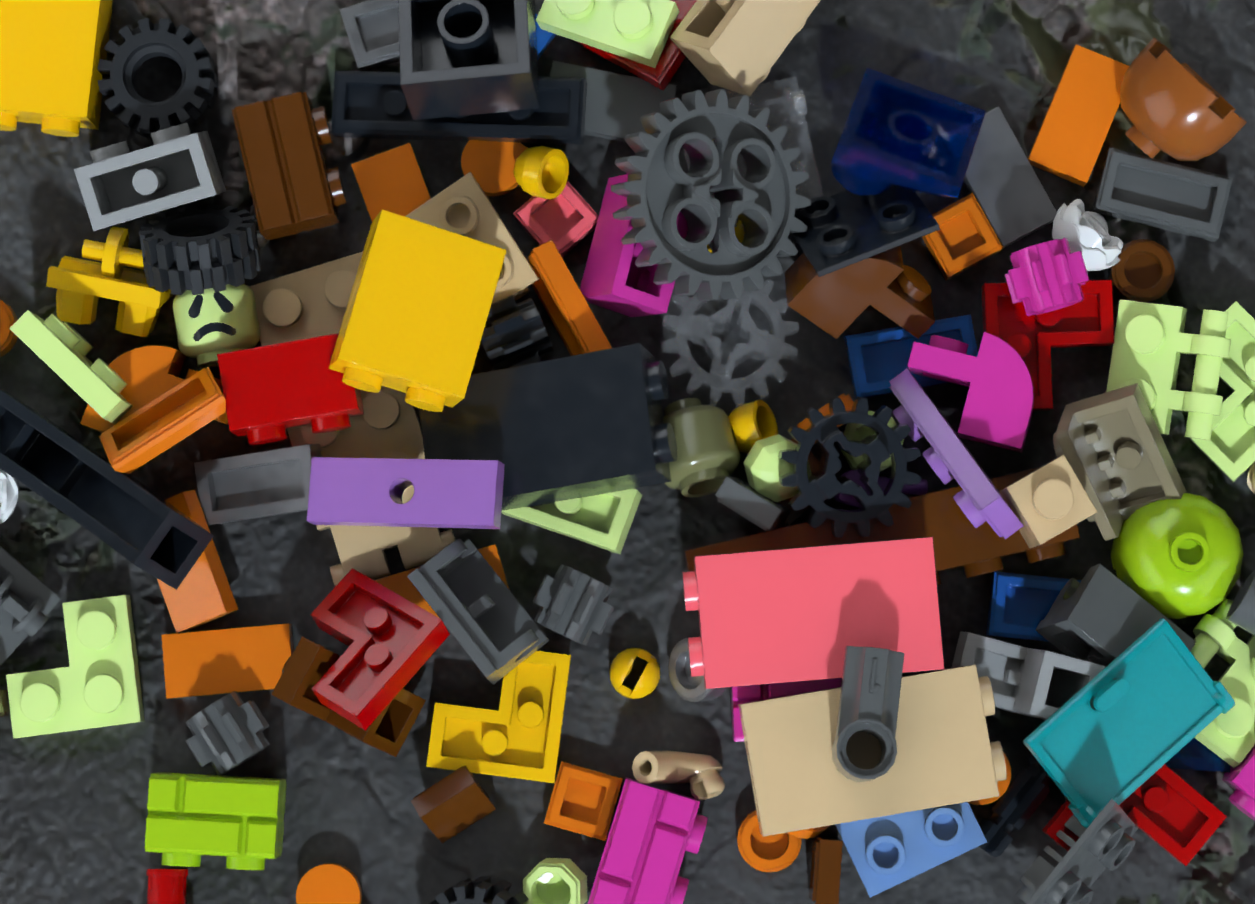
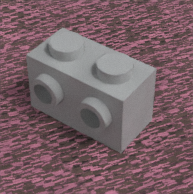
(151, 179)

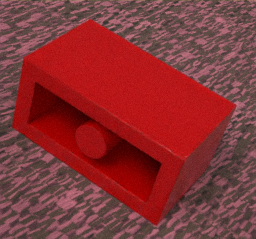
(285, 389)

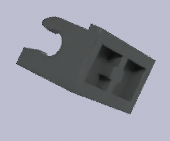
(478, 609)
(1100, 618)

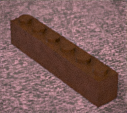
(930, 515)

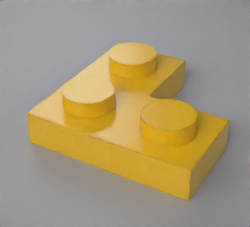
(518, 738)

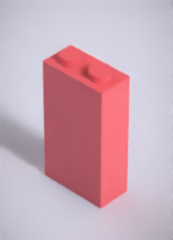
(799, 608)

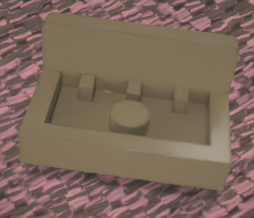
(1117, 455)

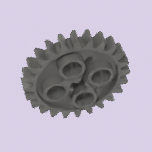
(661, 189)

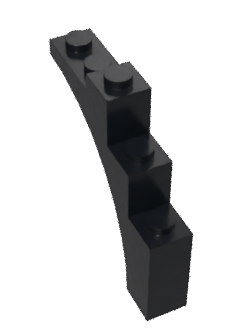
(96, 496)

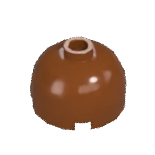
(1174, 107)

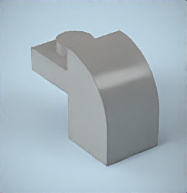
(1025, 678)

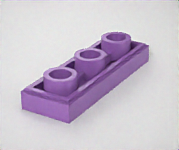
(951, 458)
(371, 492)

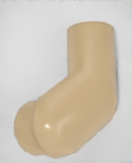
(680, 768)

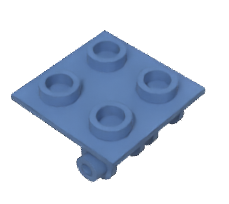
(909, 843)

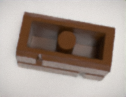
(287, 165)

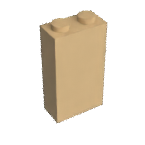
(938, 762)

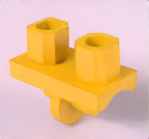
(84, 281)

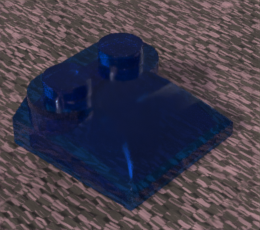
(905, 139)

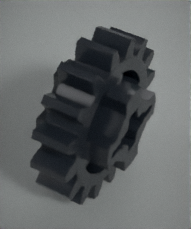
(873, 448)

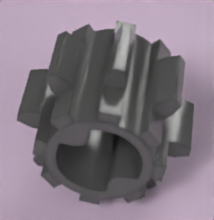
(573, 604)
(227, 733)

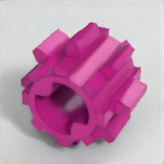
(1046, 277)

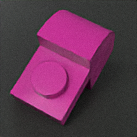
(998, 382)

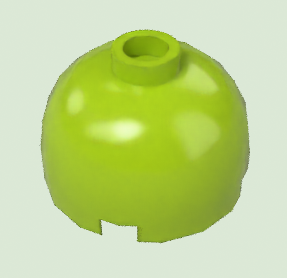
(1179, 555)

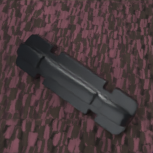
(1015, 807)

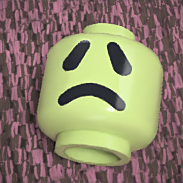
(215, 323)

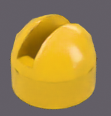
(542, 171)
(752, 423)
(622, 666)

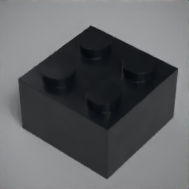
(468, 56)

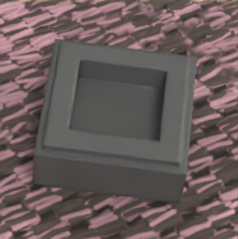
(752, 505)

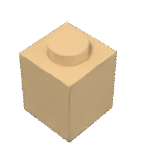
(1048, 501)

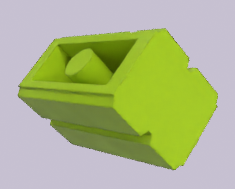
(215, 818)

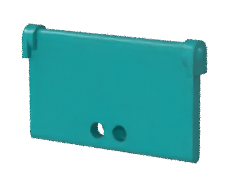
(1136, 725)

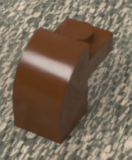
(842, 295)
(307, 667)

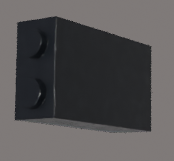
(562, 426)

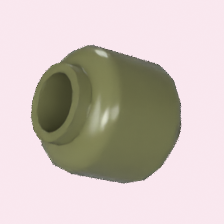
(704, 447)

